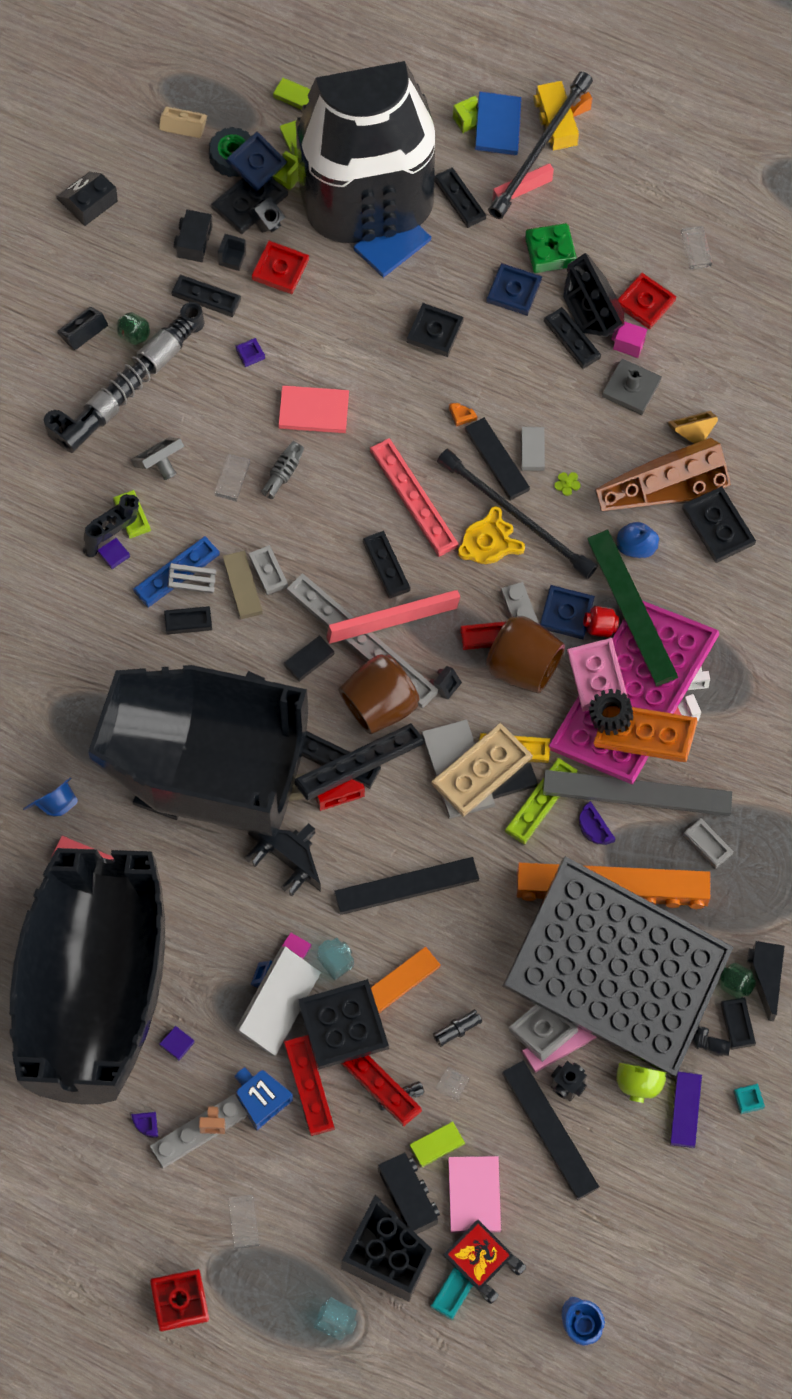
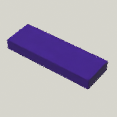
(686, 1110)

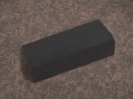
(83, 328)

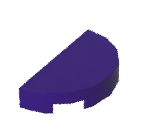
(594, 827)

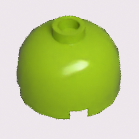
(640, 1081)

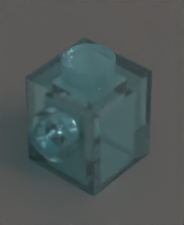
(335, 957)
(336, 1319)

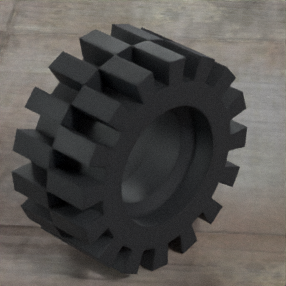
(614, 723)

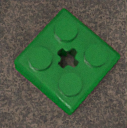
(539, 243)

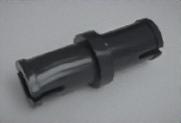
(457, 1028)

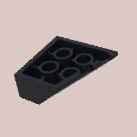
(386, 1252)

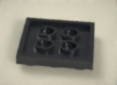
(343, 1024)

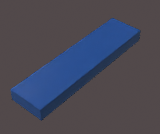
(156, 585)

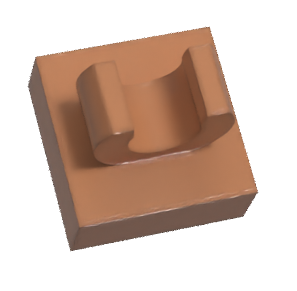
(212, 1124)

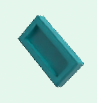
(452, 1294)

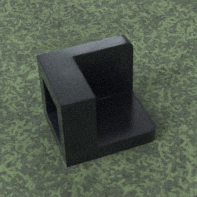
(232, 252)

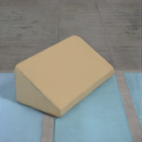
(182, 122)

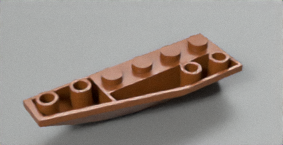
(668, 479)

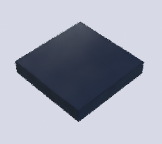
(256, 161)
(514, 289)
(566, 611)

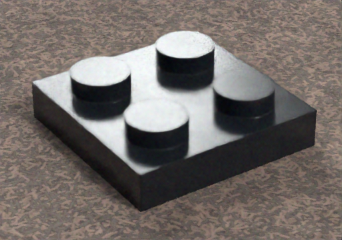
(435, 329)

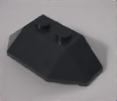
(591, 298)

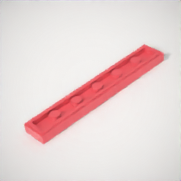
(414, 497)
(393, 616)

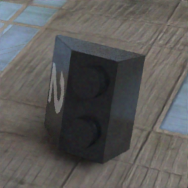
(89, 197)

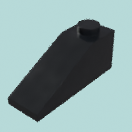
(767, 965)

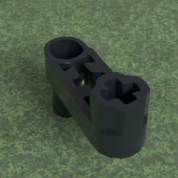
(122, 515)

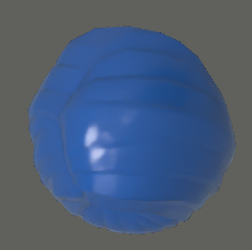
(637, 540)
(586, 1326)

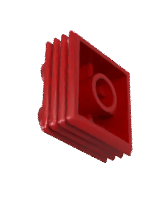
(189, 1286)

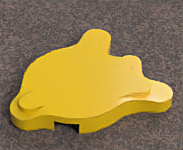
(489, 540)

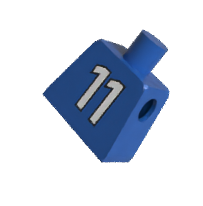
(261, 1096)

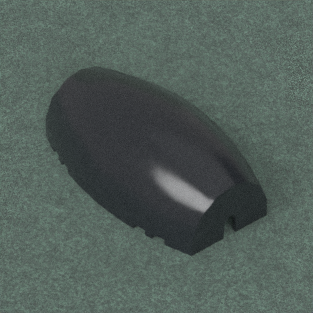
(87, 974)

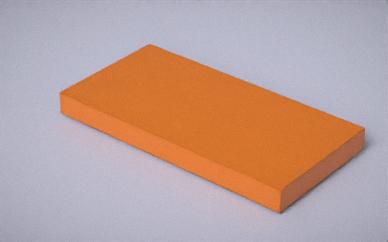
(651, 734)

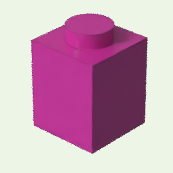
(629, 339)

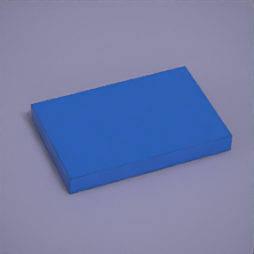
(498, 123)
(388, 253)

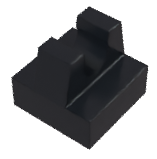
(446, 682)

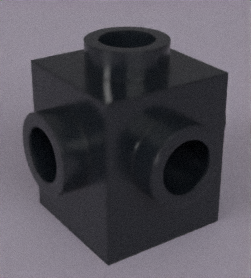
(566, 1088)

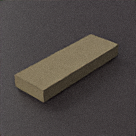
(242, 585)

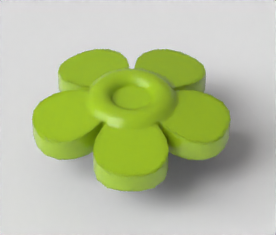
(567, 483)

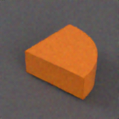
(583, 105)
(462, 414)

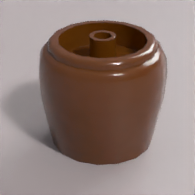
(524, 654)
(379, 693)

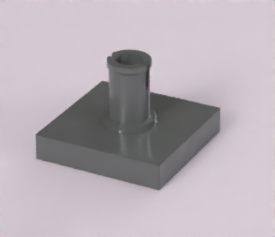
(632, 386)
(158, 455)

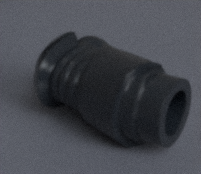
(714, 1045)

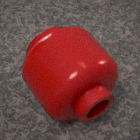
(601, 621)

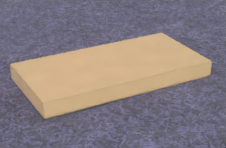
(481, 769)

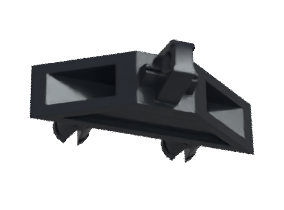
(293, 850)

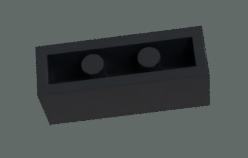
(408, 1193)

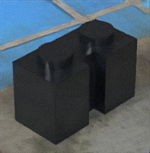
(194, 235)

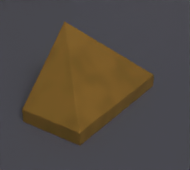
(695, 427)

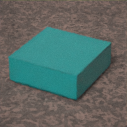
(749, 1098)

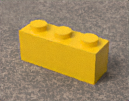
(549, 99)

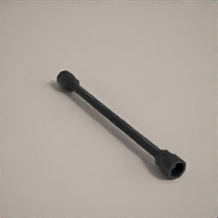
(502, 203)
(451, 462)

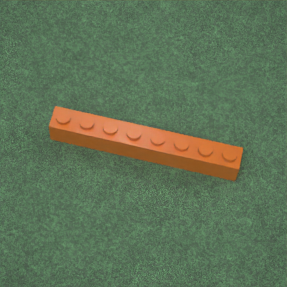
(653, 885)

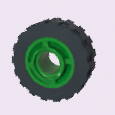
(221, 145)

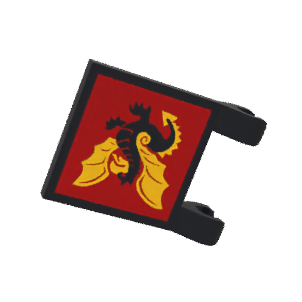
(479, 1257)

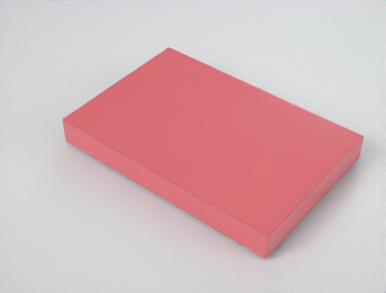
(313, 409)

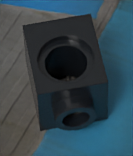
(257, 215)

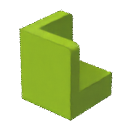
(466, 114)
(289, 173)

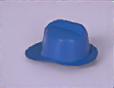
(56, 802)

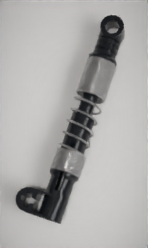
(106, 403)

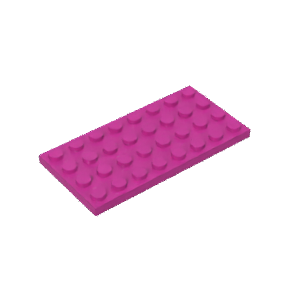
(687, 647)

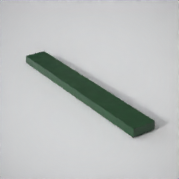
(632, 608)

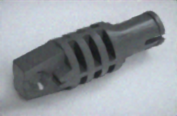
(283, 469)

